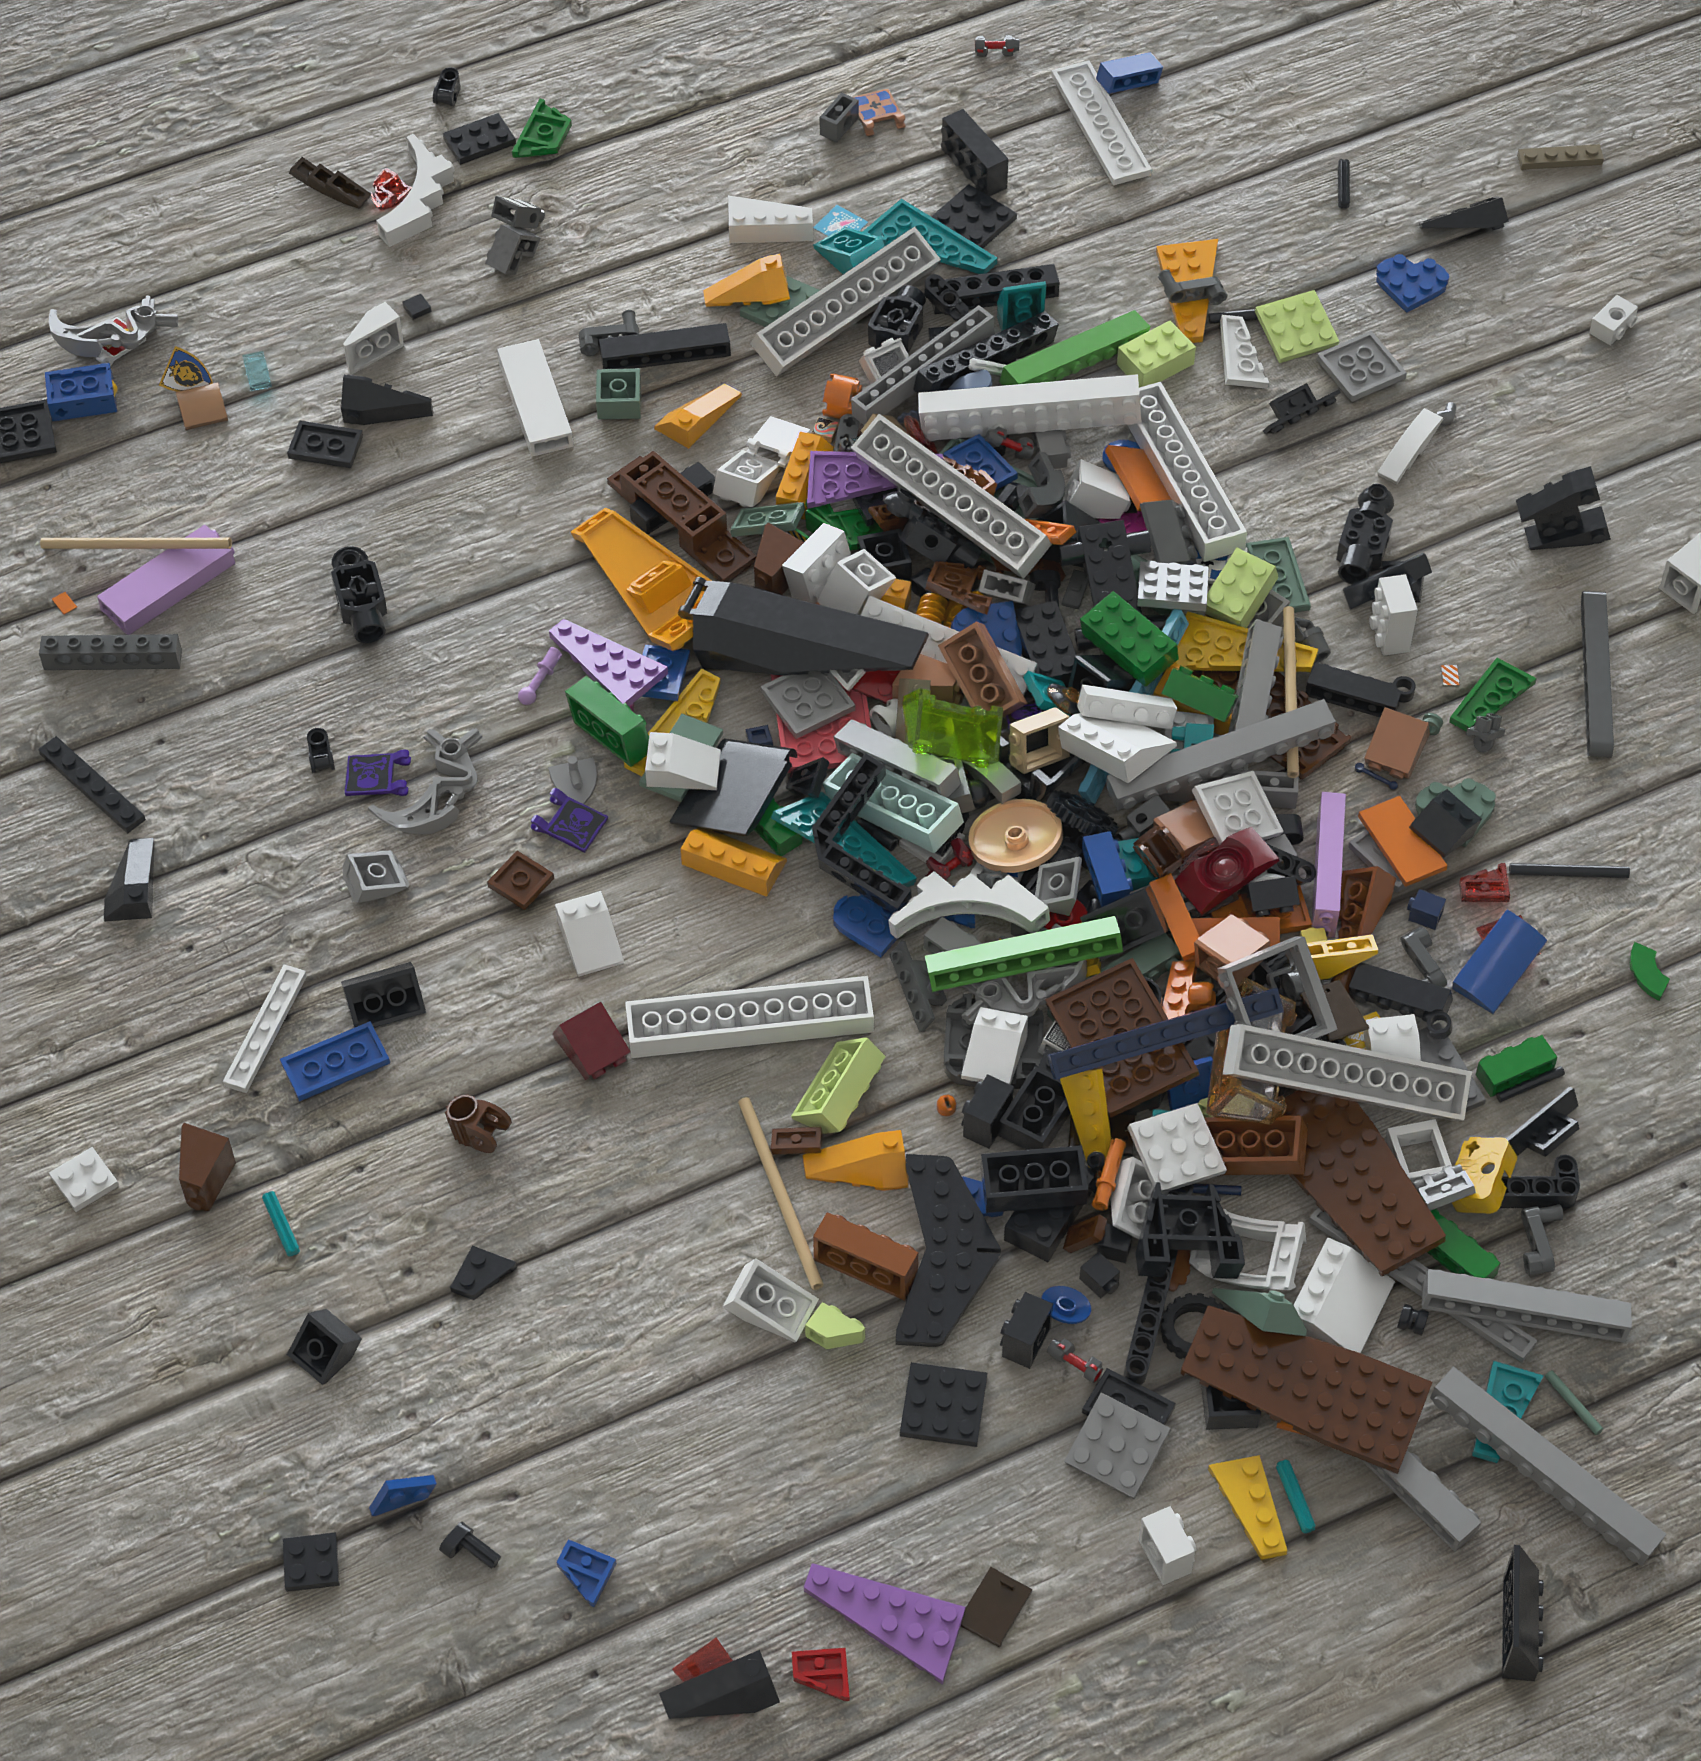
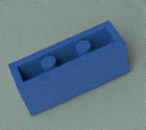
(1129, 72)
(1106, 867)

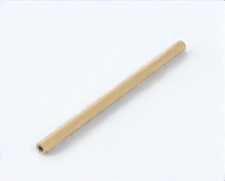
(136, 543)
(1290, 682)
(781, 1194)

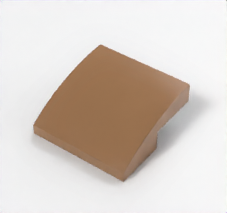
(201, 406)

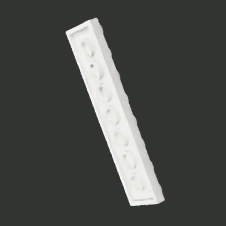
(1101, 123)
(939, 633)

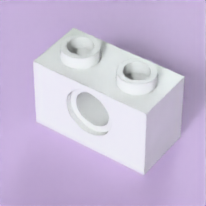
(1614, 320)

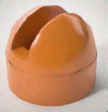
(942, 1108)

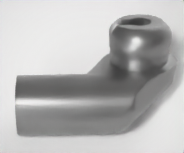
(1448, 414)

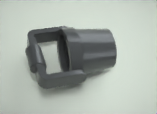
(1311, 637)
(1290, 983)

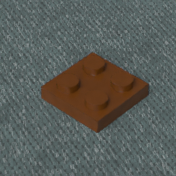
(520, 880)

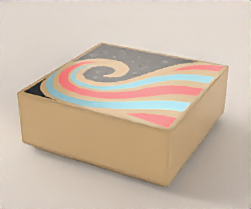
(825, 428)

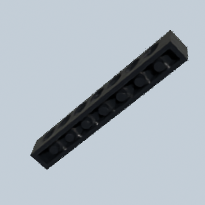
(999, 348)

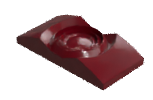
(1225, 869)

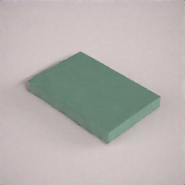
(753, 520)

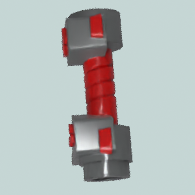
(1008, 45)
(1024, 447)
(1064, 1350)

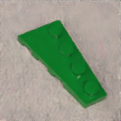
(1491, 693)

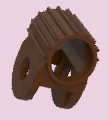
(1159, 851)
(465, 1114)

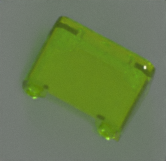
(952, 729)

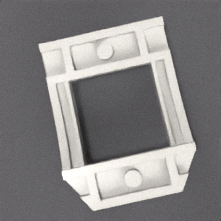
(1284, 1257)

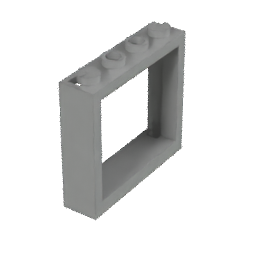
(1308, 976)

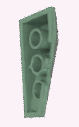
(1265, 1310)

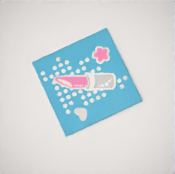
(838, 219)

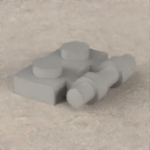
(1444, 1186)

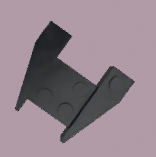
(1558, 516)
(1188, 1224)

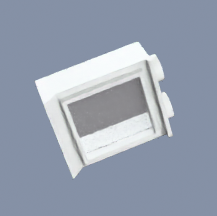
(883, 359)

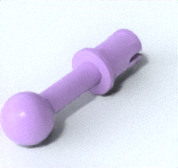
(527, 695)

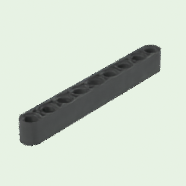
(1597, 674)

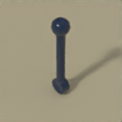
(1359, 767)

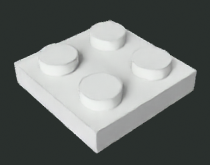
(84, 1179)

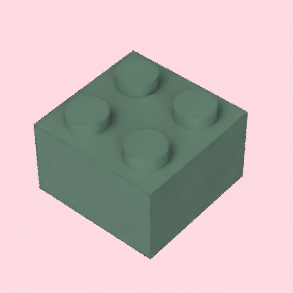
(618, 394)

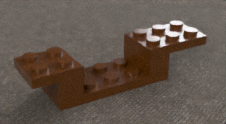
(697, 518)

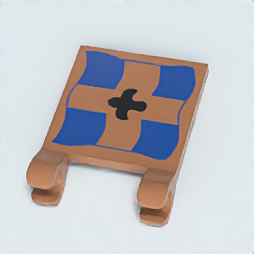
(878, 107)

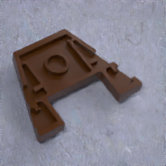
(956, 584)

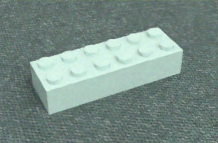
(903, 807)

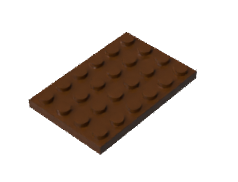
(1116, 1004)

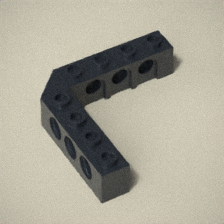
(833, 825)

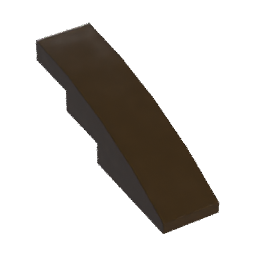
(330, 184)

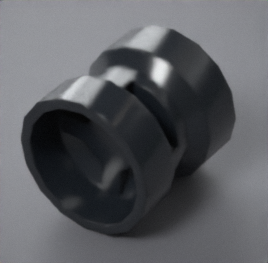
(1407, 1317)

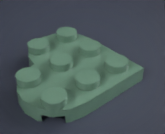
(1471, 793)

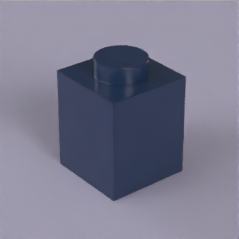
(1426, 909)

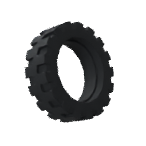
(1180, 1306)

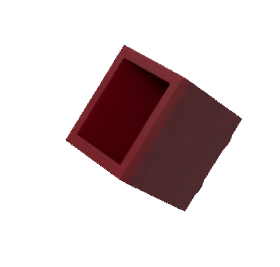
(592, 1042)

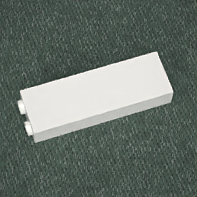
(535, 397)

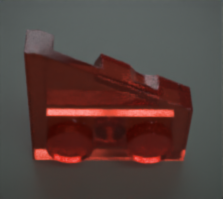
(1486, 886)

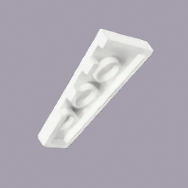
(1239, 355)

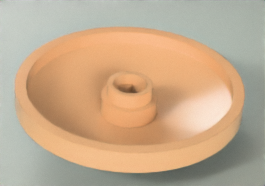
(1015, 836)

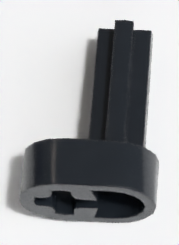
(1047, 581)
(463, 1537)

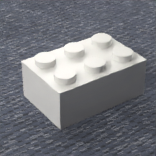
(814, 562)
(1393, 615)

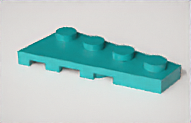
(1514, 1390)

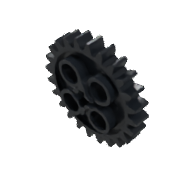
(1080, 813)

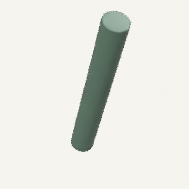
(1574, 1403)

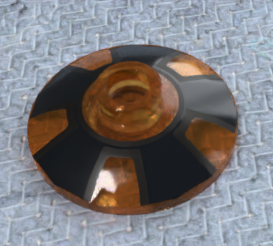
(1064, 698)

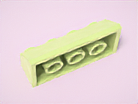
(839, 1085)

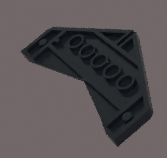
(952, 1261)

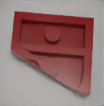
(823, 1671)

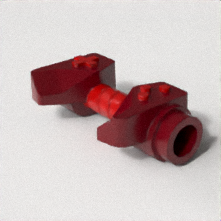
(962, 857)

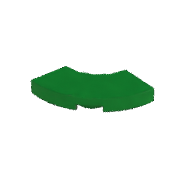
(1646, 971)

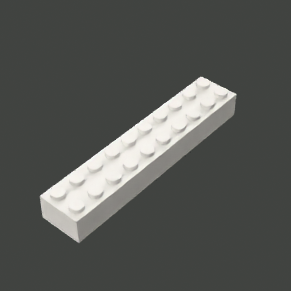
(844, 301)
(1030, 407)
(1187, 475)
(951, 496)
(749, 1017)
(1347, 1072)

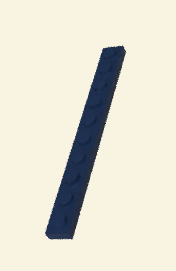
(1160, 1035)

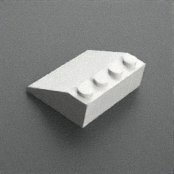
(1113, 745)
(1342, 1297)

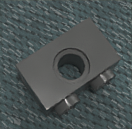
(839, 117)

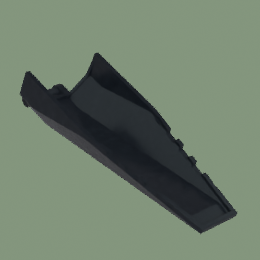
(779, 635)

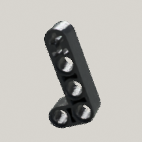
(1552, 1185)

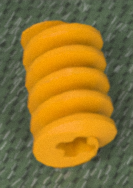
(932, 607)

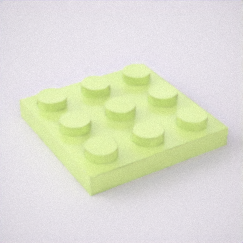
(1296, 326)

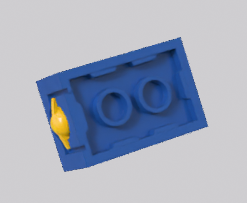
(81, 392)

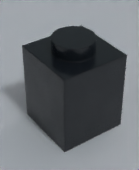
(1115, 1244)
(1100, 1275)

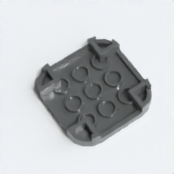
(958, 1038)

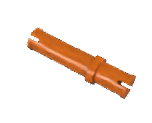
(1106, 1182)

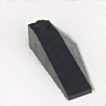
(1481, 214)
(372, 404)
(132, 886)
(730, 1689)

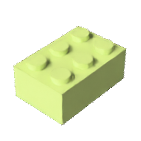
(1156, 354)
(1240, 588)

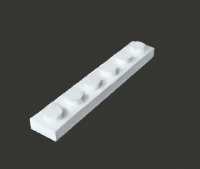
(264, 1029)

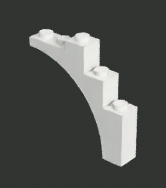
(415, 212)
(970, 896)

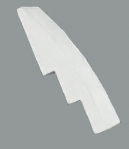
(1410, 446)

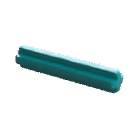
(281, 1223)
(1295, 1496)

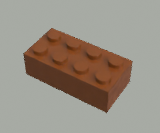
(1260, 1147)
(865, 1255)

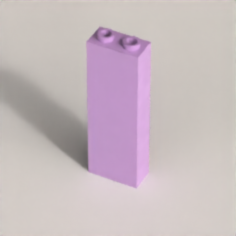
(163, 582)
(1328, 862)

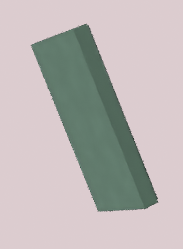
(1290, 582)
(694, 730)

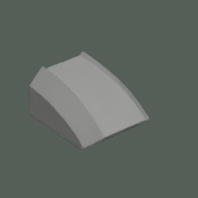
(373, 875)

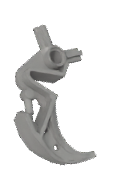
(90, 340)
(462, 780)
(1000, 995)

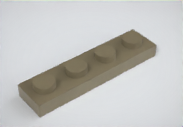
(1560, 156)

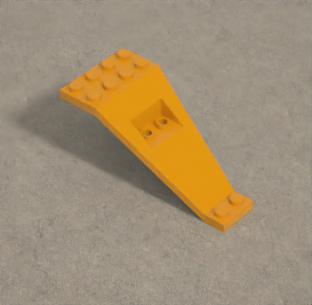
(644, 574)

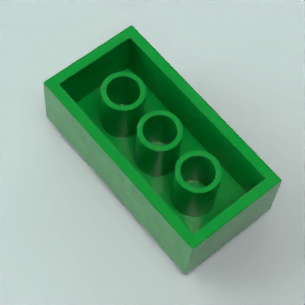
(1129, 638)
(608, 720)

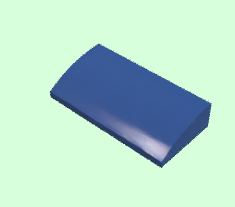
(1499, 962)

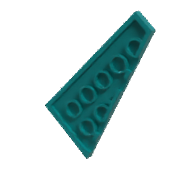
(948, 245)
(855, 841)

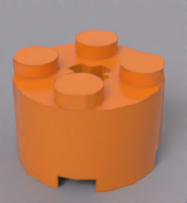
(839, 395)

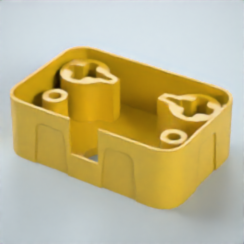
(1489, 1188)

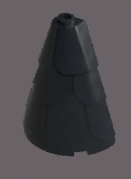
(1042, 781)

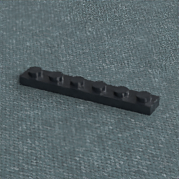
(92, 784)

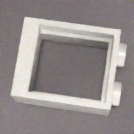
(1413, 1134)

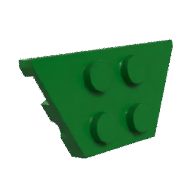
(543, 132)

